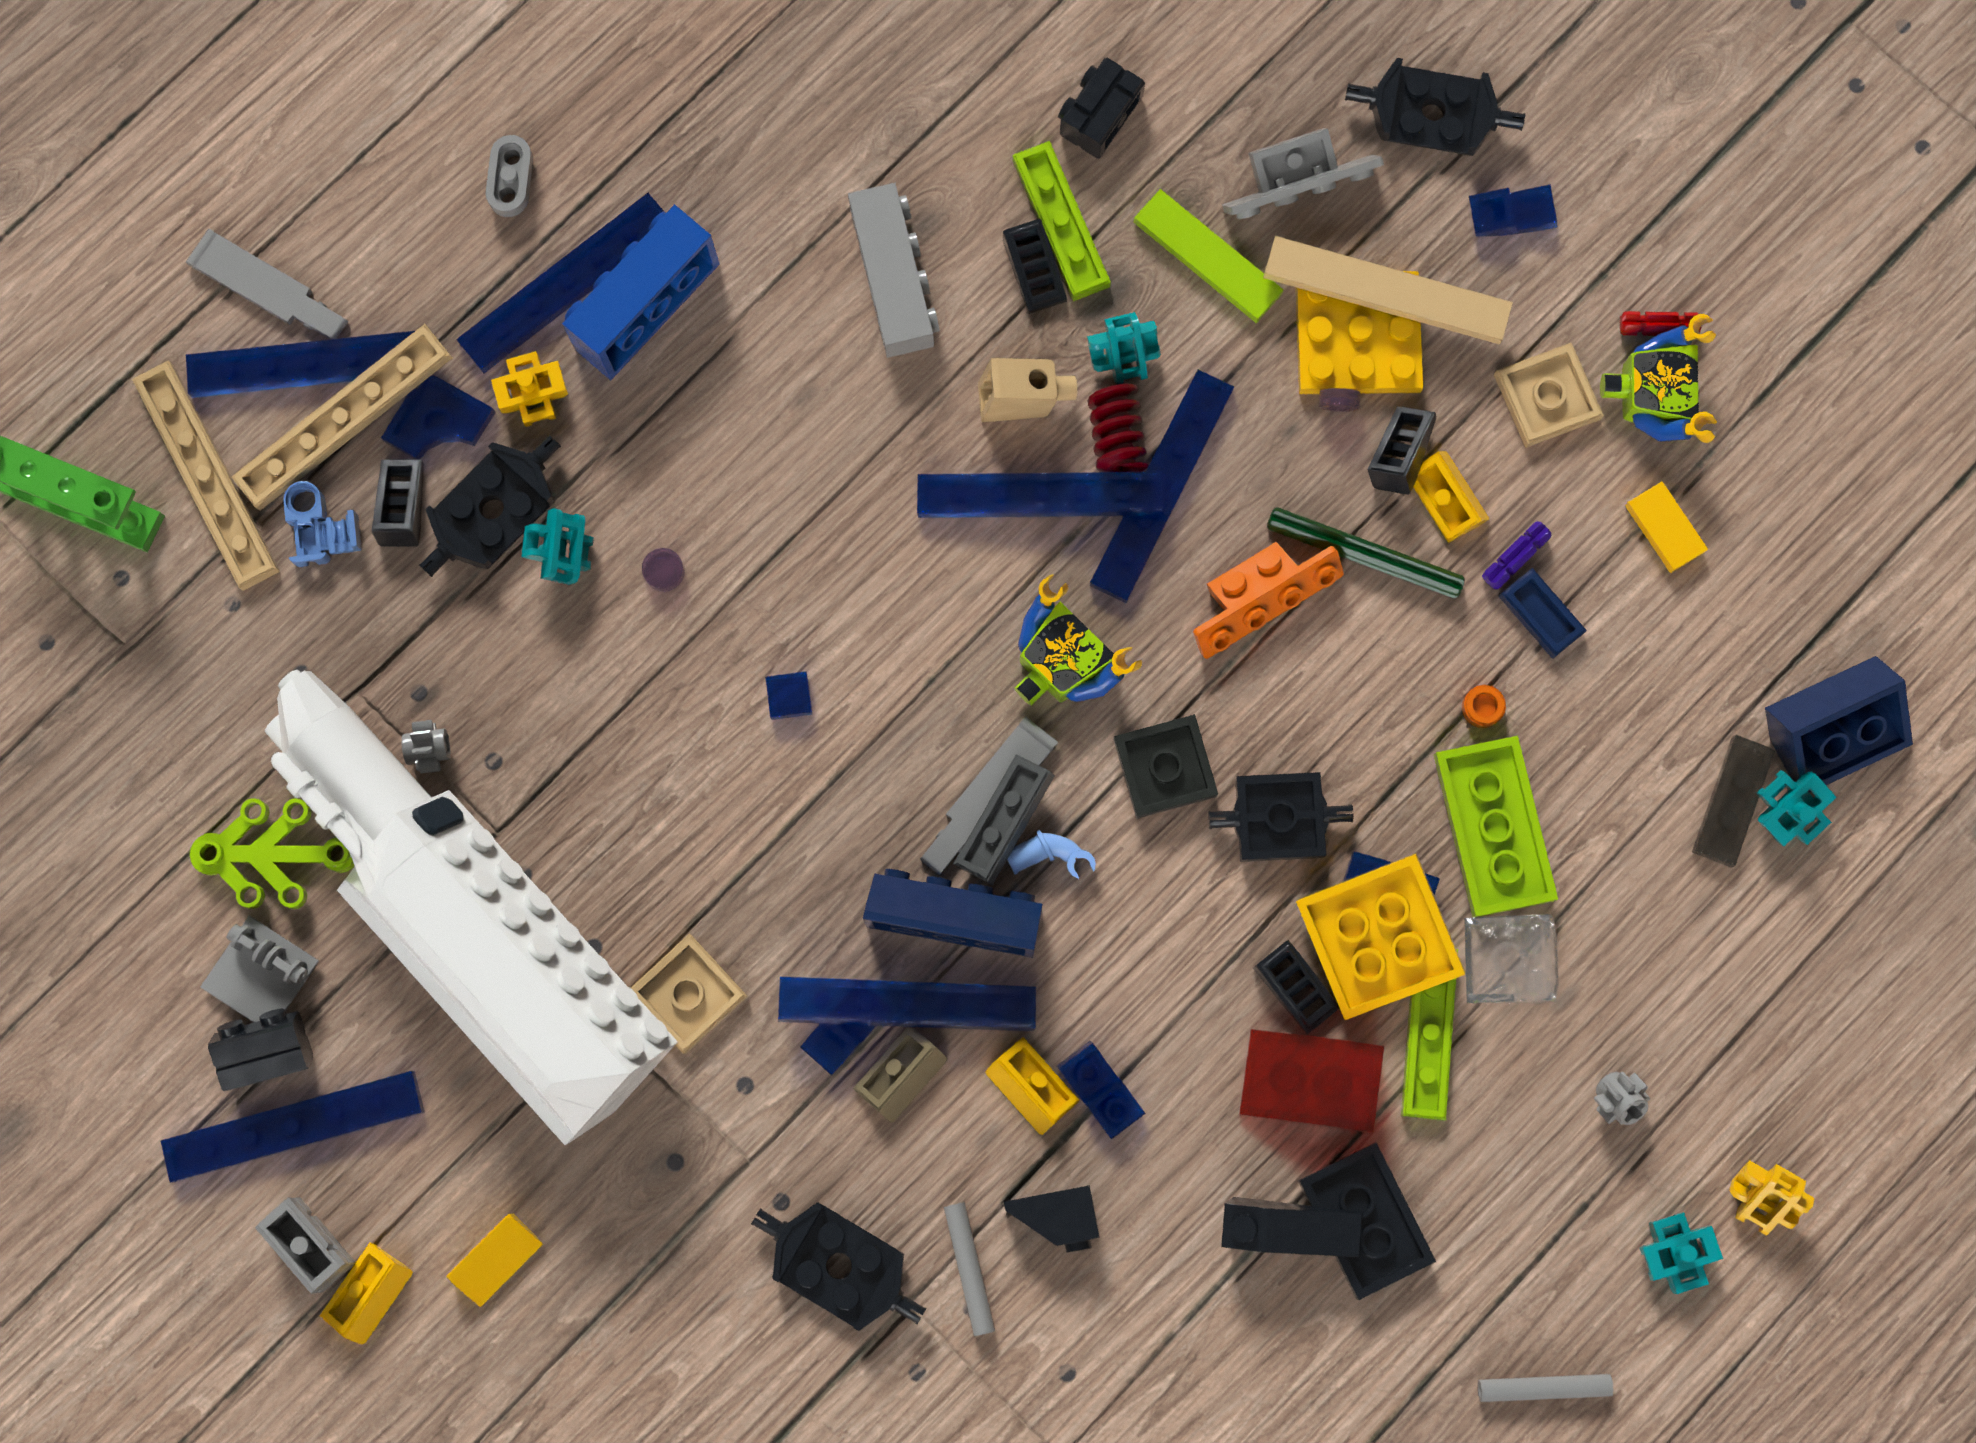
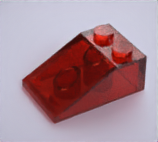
(1312, 1081)

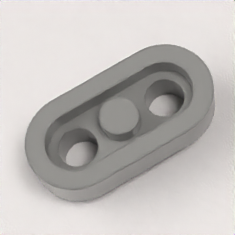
(508, 178)

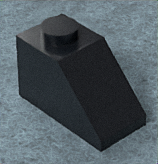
(1059, 1216)

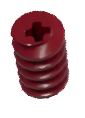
(1114, 429)

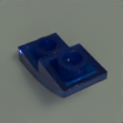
(1100, 1089)

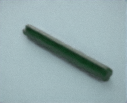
(1366, 552)

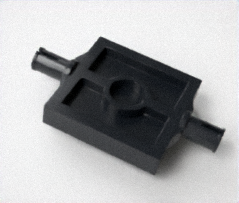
(1280, 817)

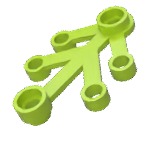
(264, 853)

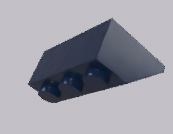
(1842, 722)

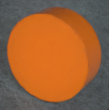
(1483, 706)

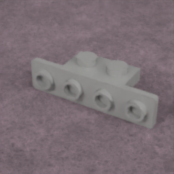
(1297, 167)

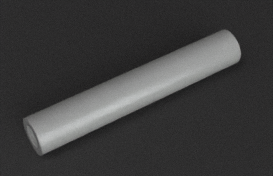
(969, 1269)
(1545, 1388)

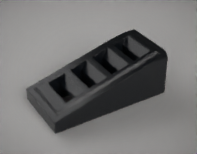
(1022, 234)
(1397, 474)
(398, 528)
(1274, 983)

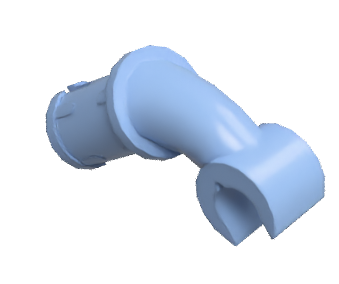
(1046, 846)

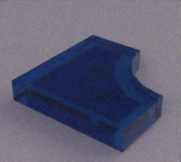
(436, 415)

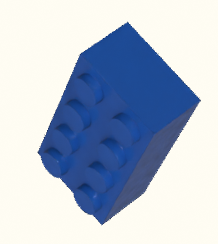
(641, 291)

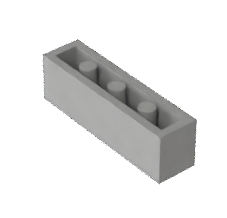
(892, 270)

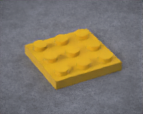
(1355, 347)
(1380, 936)

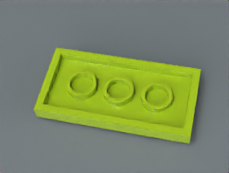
(1495, 827)

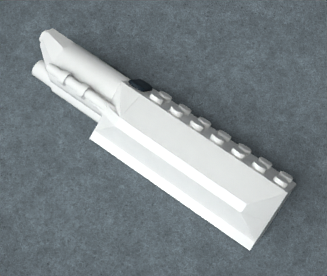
(468, 919)

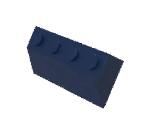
(953, 914)

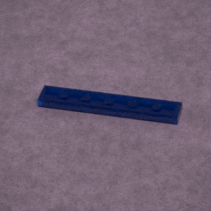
(557, 287)
(286, 364)
(1176, 457)
(1041, 494)
(907, 1004)
(292, 1126)

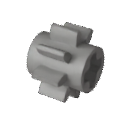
(426, 746)
(1622, 1098)

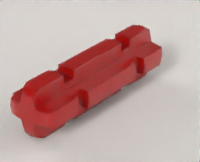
(1653, 322)

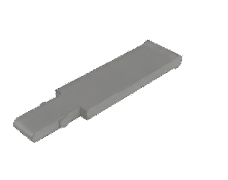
(263, 285)
(1026, 741)

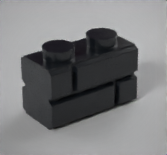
(1101, 107)
(260, 1049)

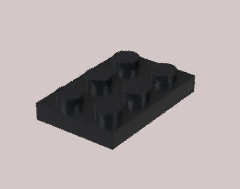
(1390, 1235)

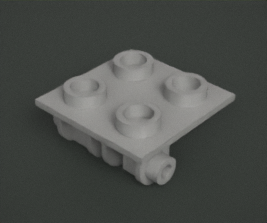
(258, 970)

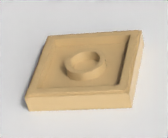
(1548, 395)
(688, 993)

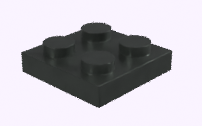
(1165, 766)

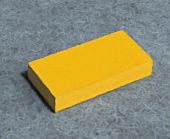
(1666, 527)

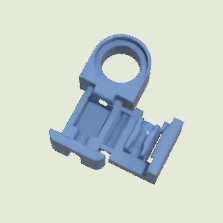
(324, 532)

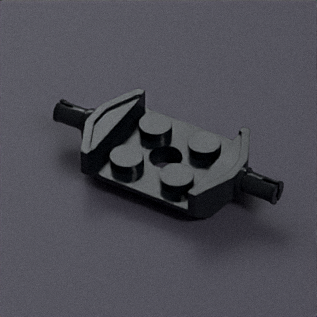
(1466, 106)
(503, 476)
(802, 1260)

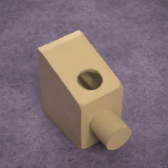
(1022, 389)

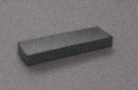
(1004, 819)

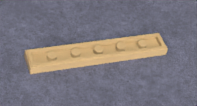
(1388, 290)
(342, 417)
(206, 475)

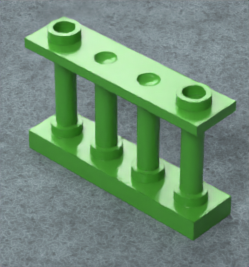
(76, 495)

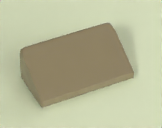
(900, 1073)

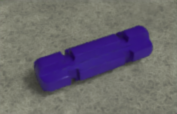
(1516, 555)

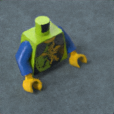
(1662, 385)
(1065, 653)

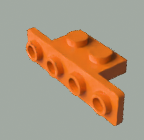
(1262, 591)

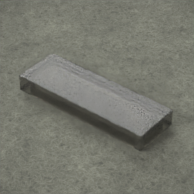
(1733, 801)

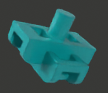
(1120, 347)
(553, 549)
(1798, 805)
(1683, 1250)

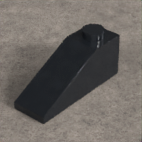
(1290, 1228)

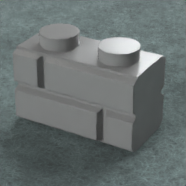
(305, 1245)

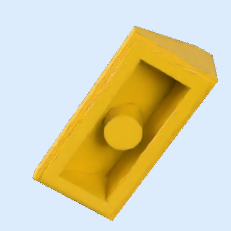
(1448, 497)
(1031, 1086)
(495, 1259)
(366, 1294)

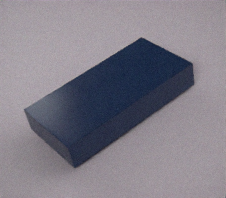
(1542, 613)

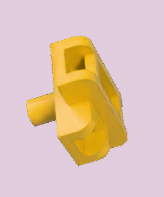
(530, 388)
(1766, 1193)

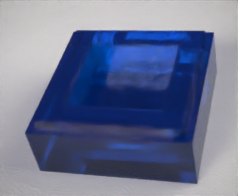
(788, 695)

